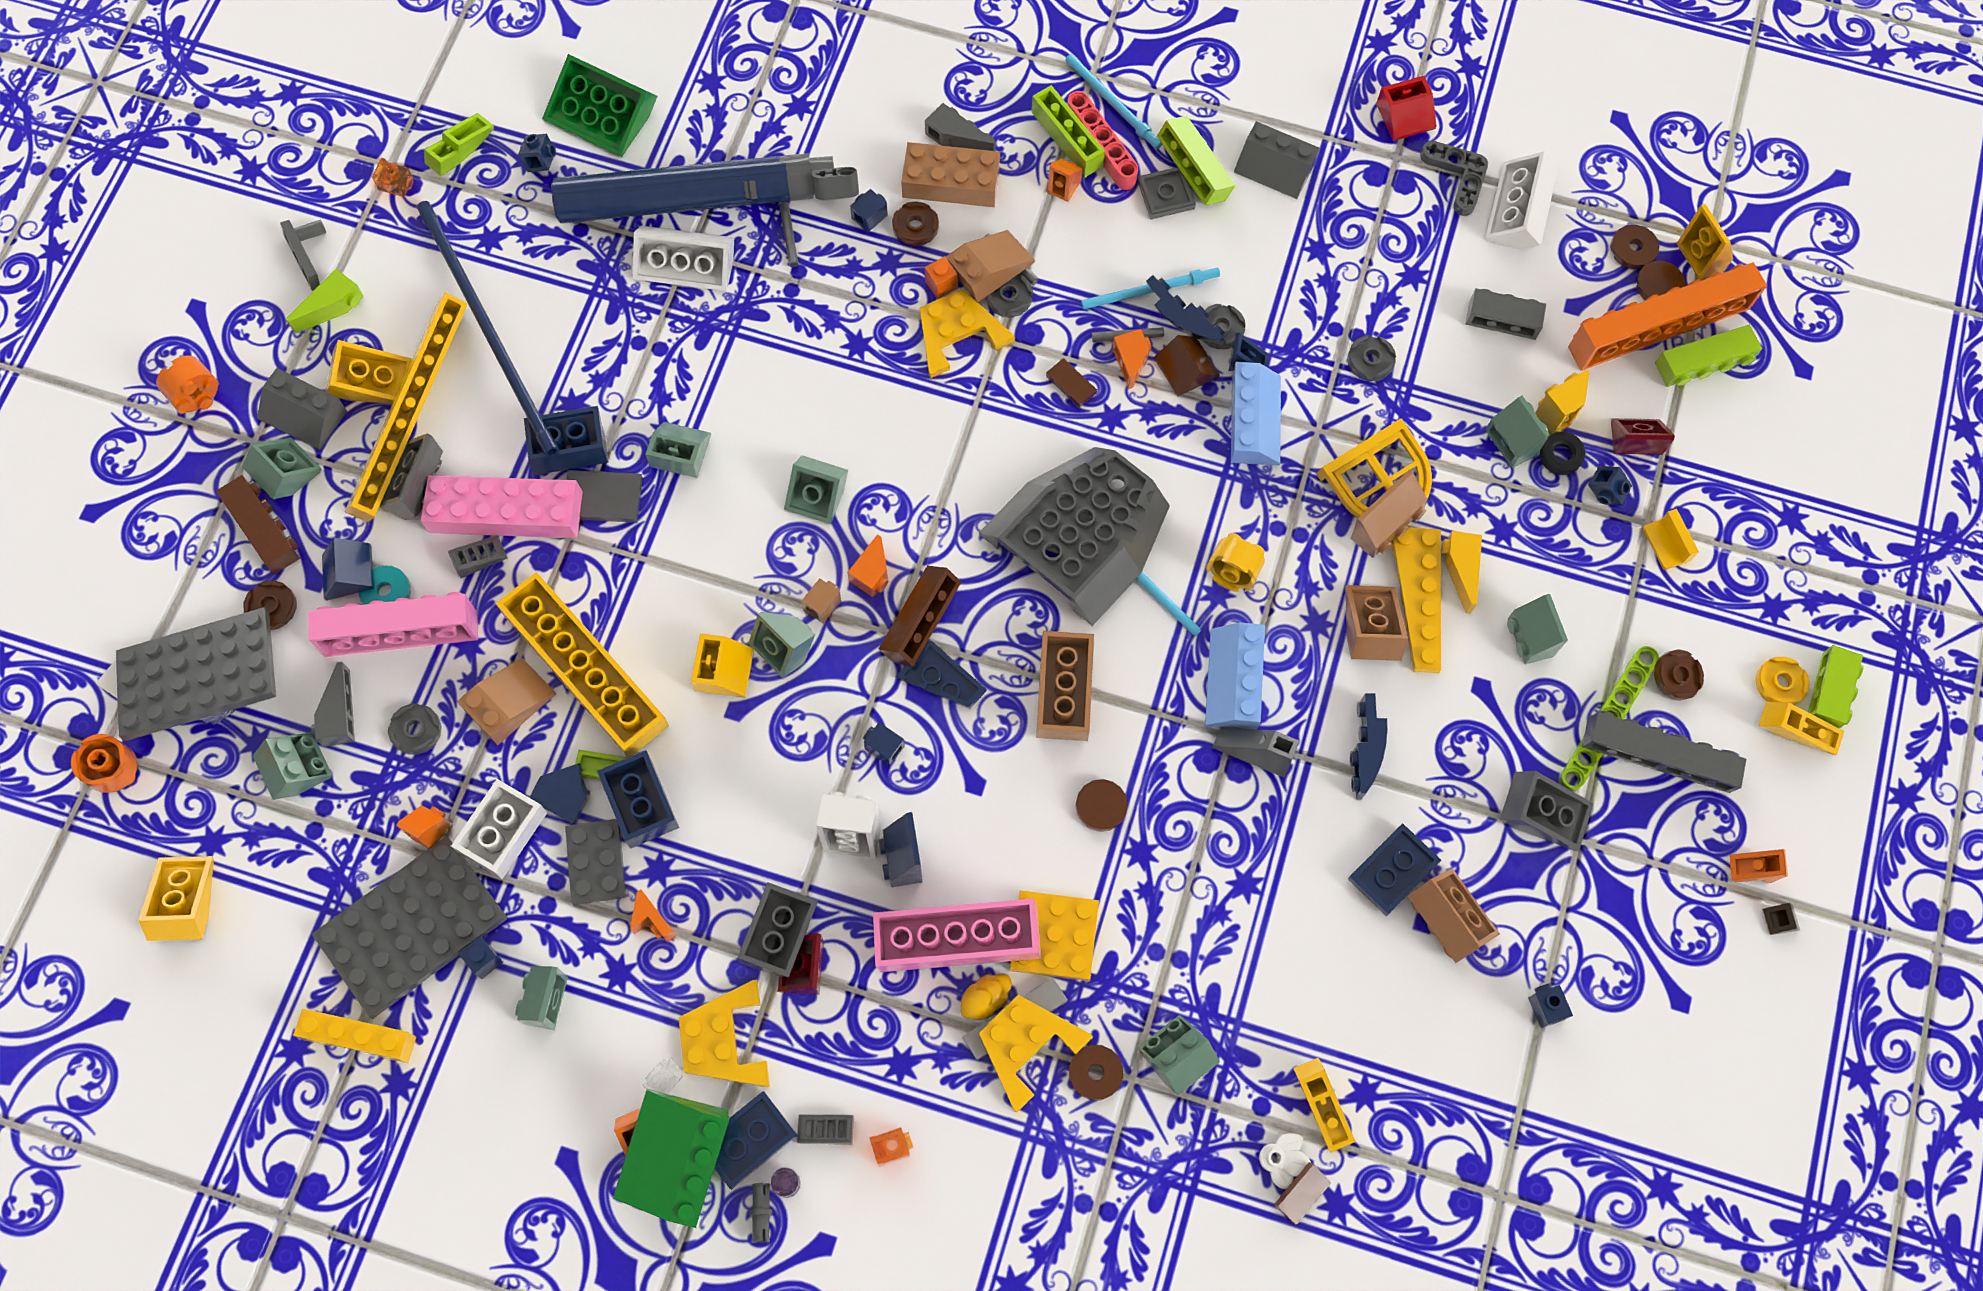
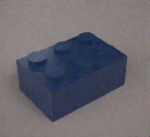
(638, 799)

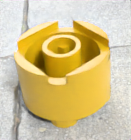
(1236, 563)

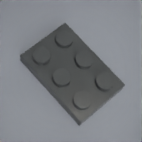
(595, 862)

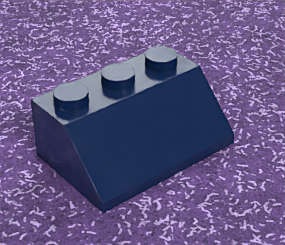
(578, 437)

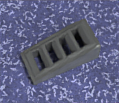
(475, 548)
(847, 1139)

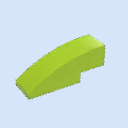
(457, 144)

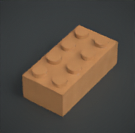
(950, 174)
(1065, 686)

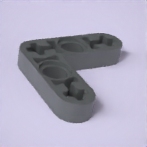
(1468, 172)

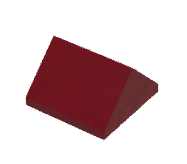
(1640, 436)
(807, 968)

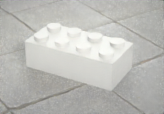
(849, 825)

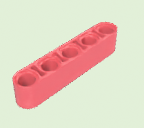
(1112, 145)

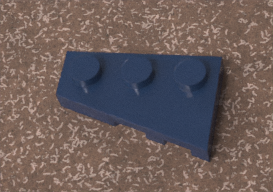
(943, 677)

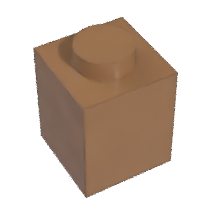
(821, 600)

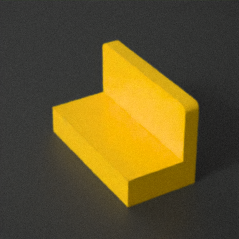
(1671, 540)

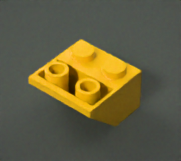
(1563, 402)
(721, 666)

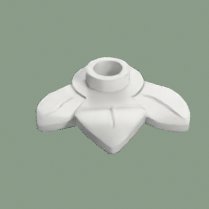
(1289, 1159)

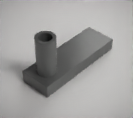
(294, 237)

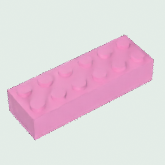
(502, 506)
(392, 624)
(956, 935)

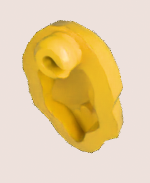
(985, 996)

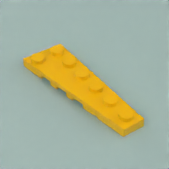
(1420, 583)

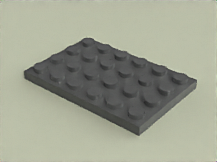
(194, 674)
(409, 927)

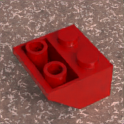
(1407, 108)

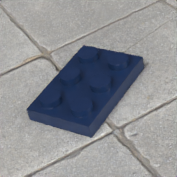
(1394, 869)
(752, 1139)

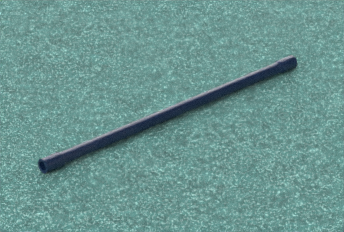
(543, 435)

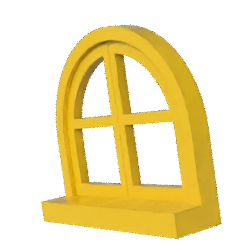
(1365, 451)

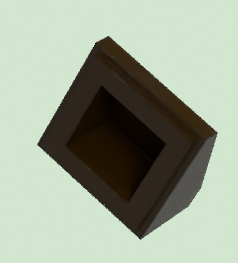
(1781, 919)

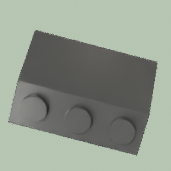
(1276, 160)
(299, 409)
(410, 477)
(777, 931)

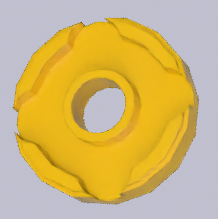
(1788, 668)

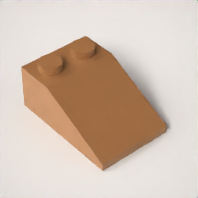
(989, 263)
(1374, 623)
(506, 699)

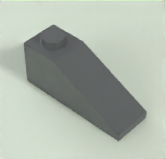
(335, 711)

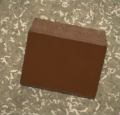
(1186, 364)

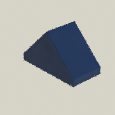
(1246, 351)

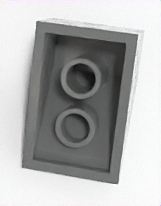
(1546, 809)

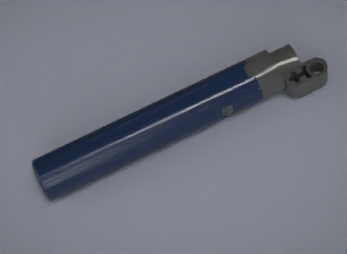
(700, 187)

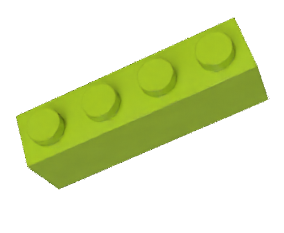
(1067, 131)
(1196, 160)
(1708, 356)

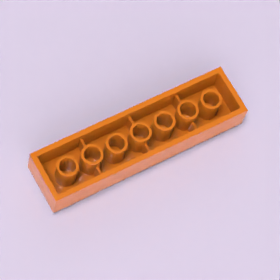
(1666, 315)

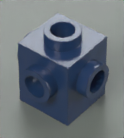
(537, 152)
(1610, 485)

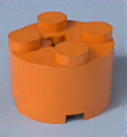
(187, 384)
(104, 763)

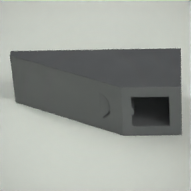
(953, 130)
(1258, 747)

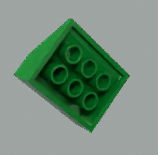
(598, 106)
(671, 1157)

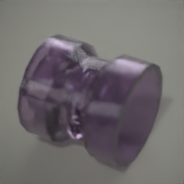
(787, 1179)

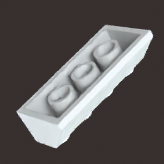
(1522, 201)
(682, 258)

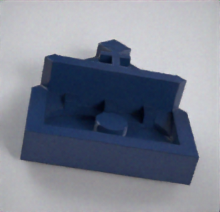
(562, 792)

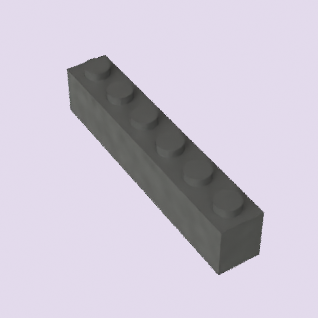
(1664, 752)

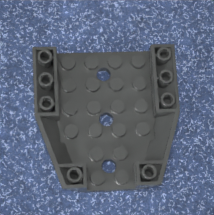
(1095, 557)

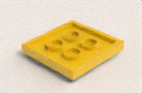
(1065, 935)

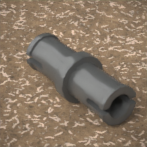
(760, 1213)

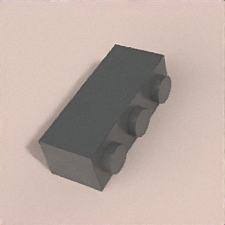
(1505, 313)

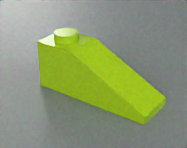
(329, 300)

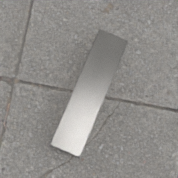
(1046, 996)

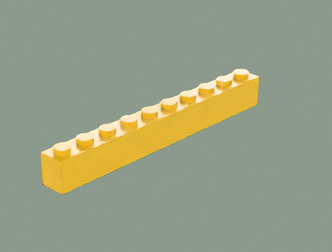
(406, 408)

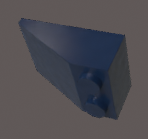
(902, 852)

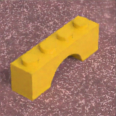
(355, 1035)

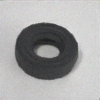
(1557, 466)

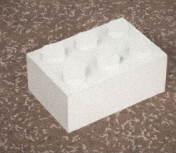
(499, 829)

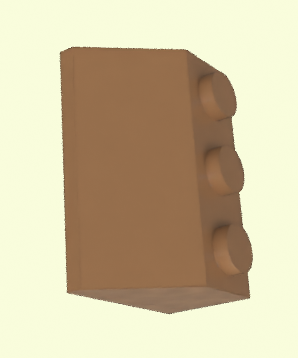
(1390, 515)
(1453, 915)

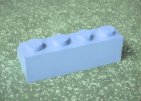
(1255, 414)
(1235, 676)

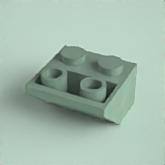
(1518, 432)
(677, 449)
(291, 764)
(1179, 1054)

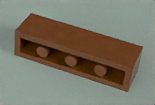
(258, 524)
(920, 615)

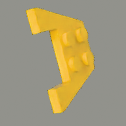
(953, 320)
(1017, 1035)
(710, 1039)

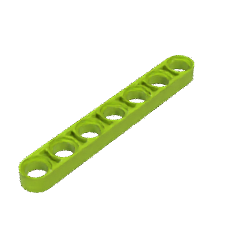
(1612, 706)

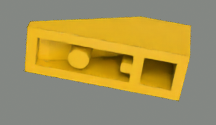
(1463, 565)
(1800, 726)
(1324, 1104)

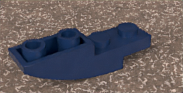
(1189, 320)
(1368, 756)

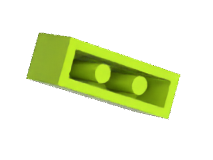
(1836, 686)

